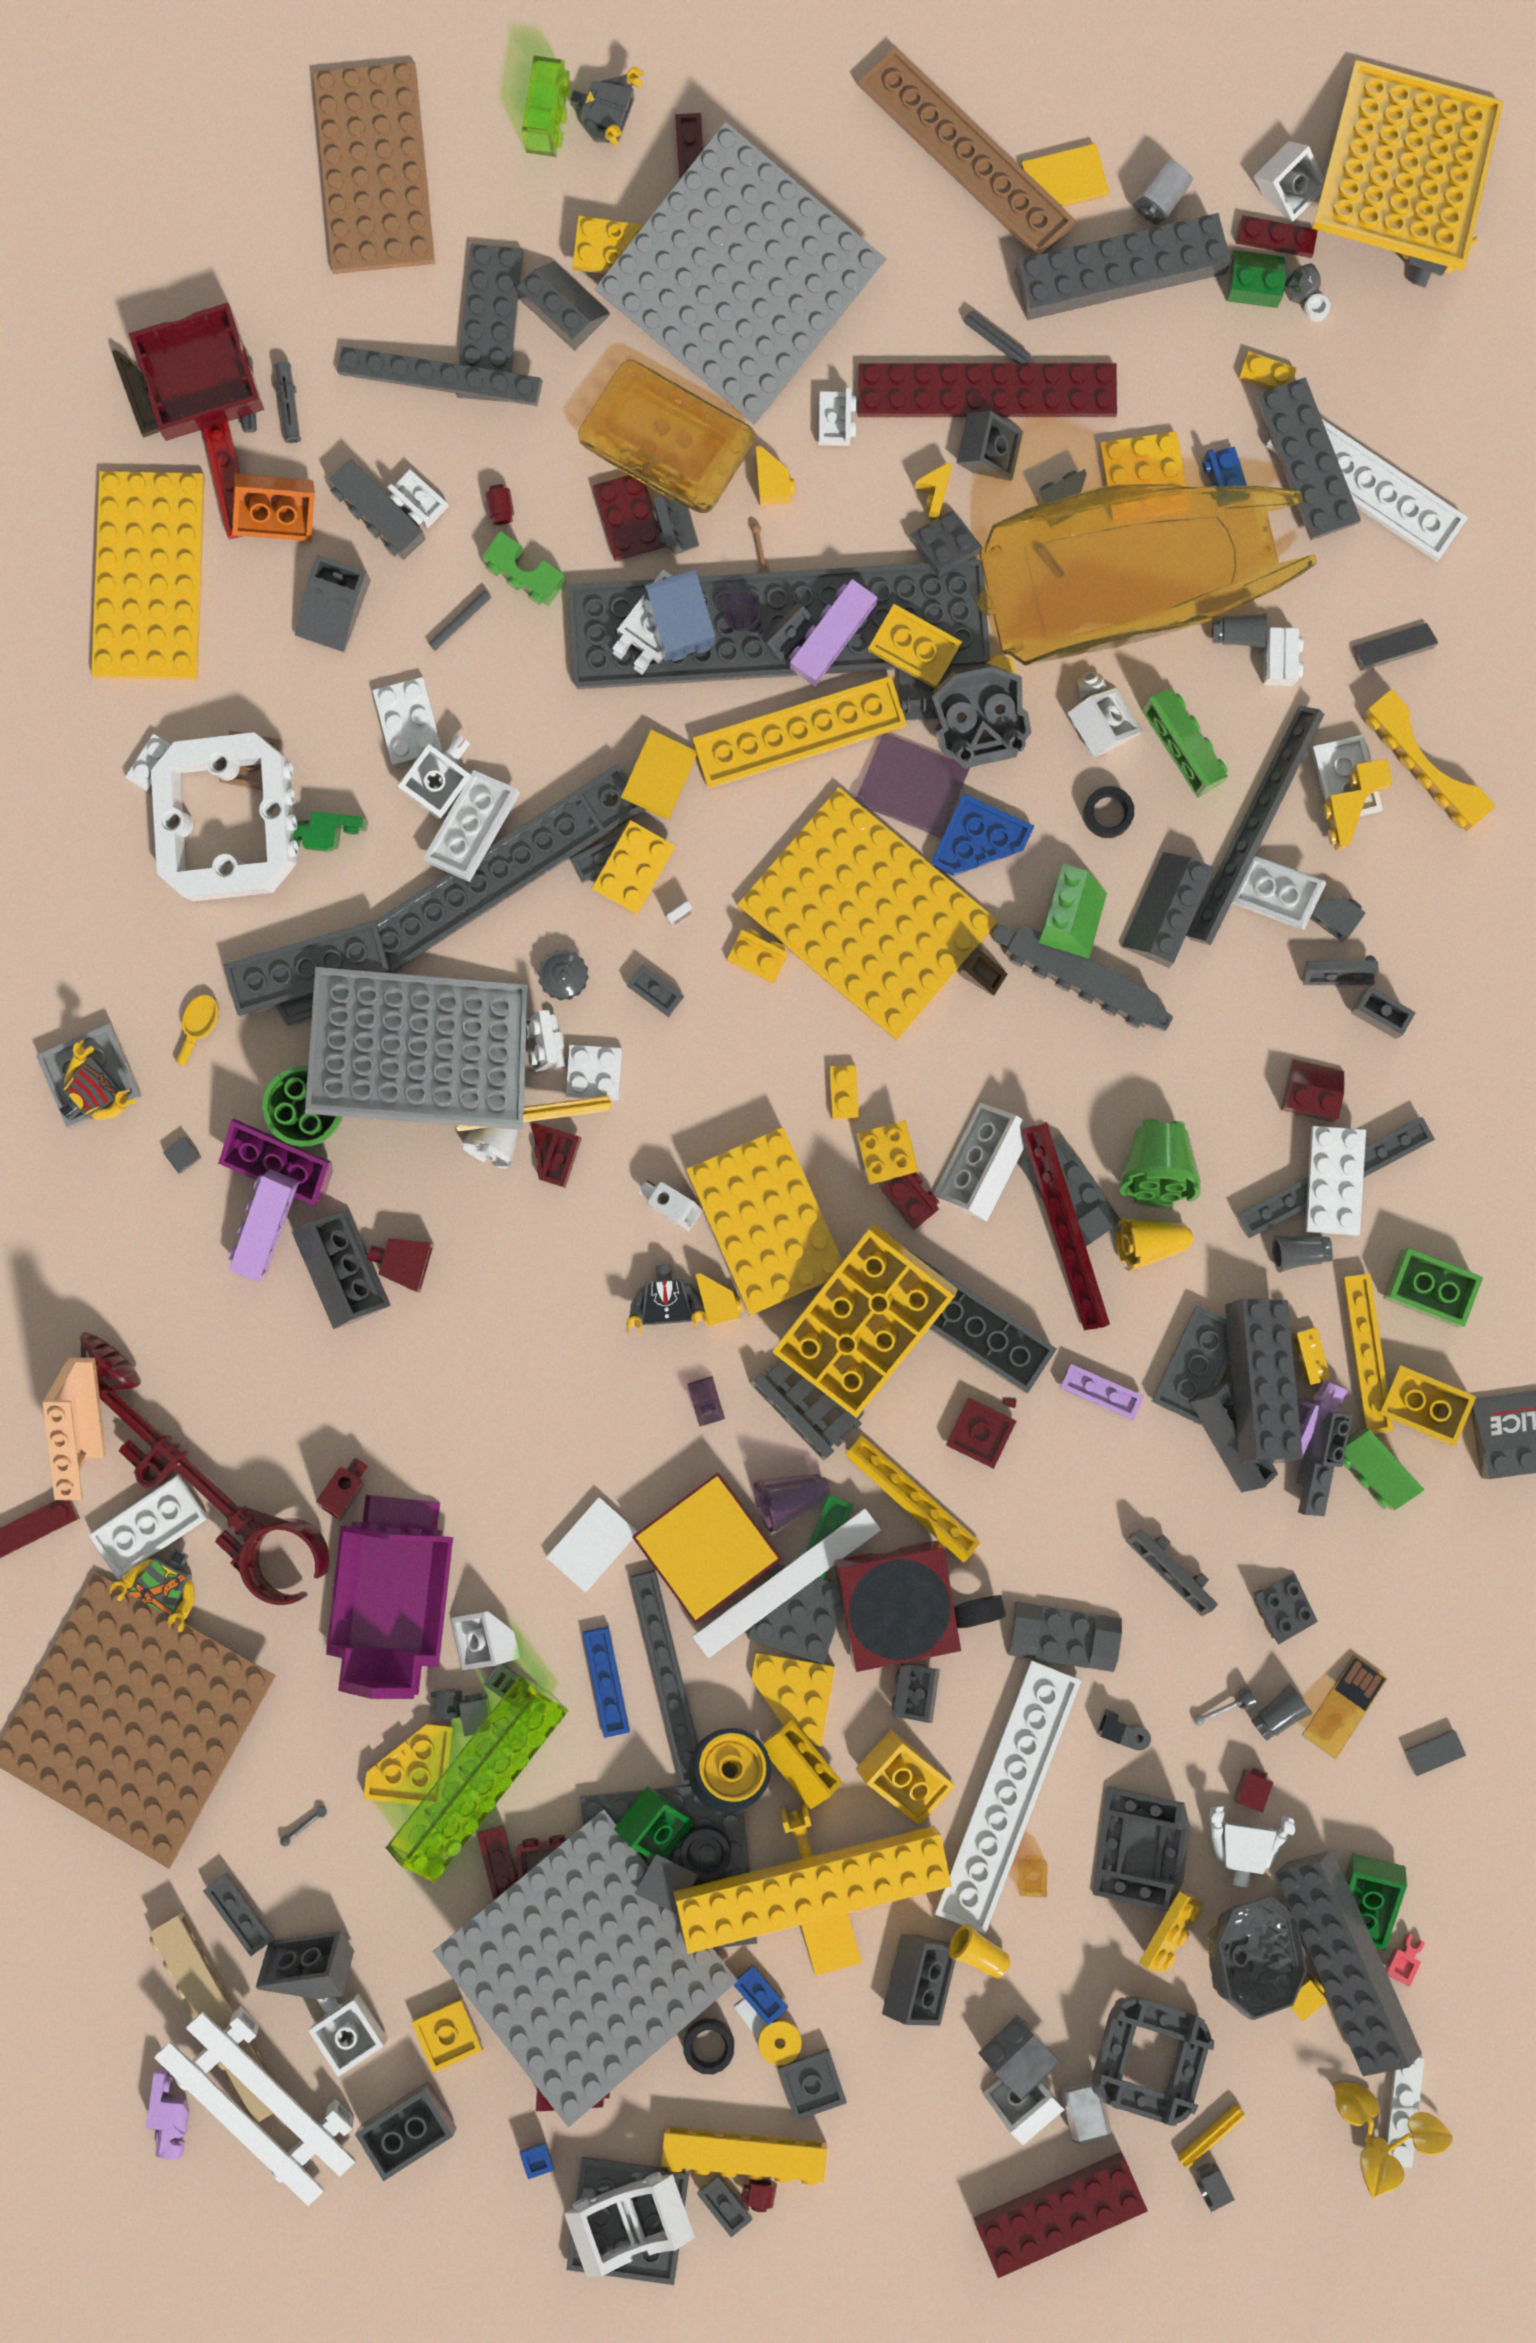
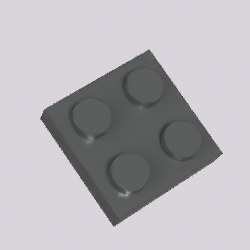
(945, 543)
(812, 2084)

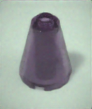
(788, 1498)

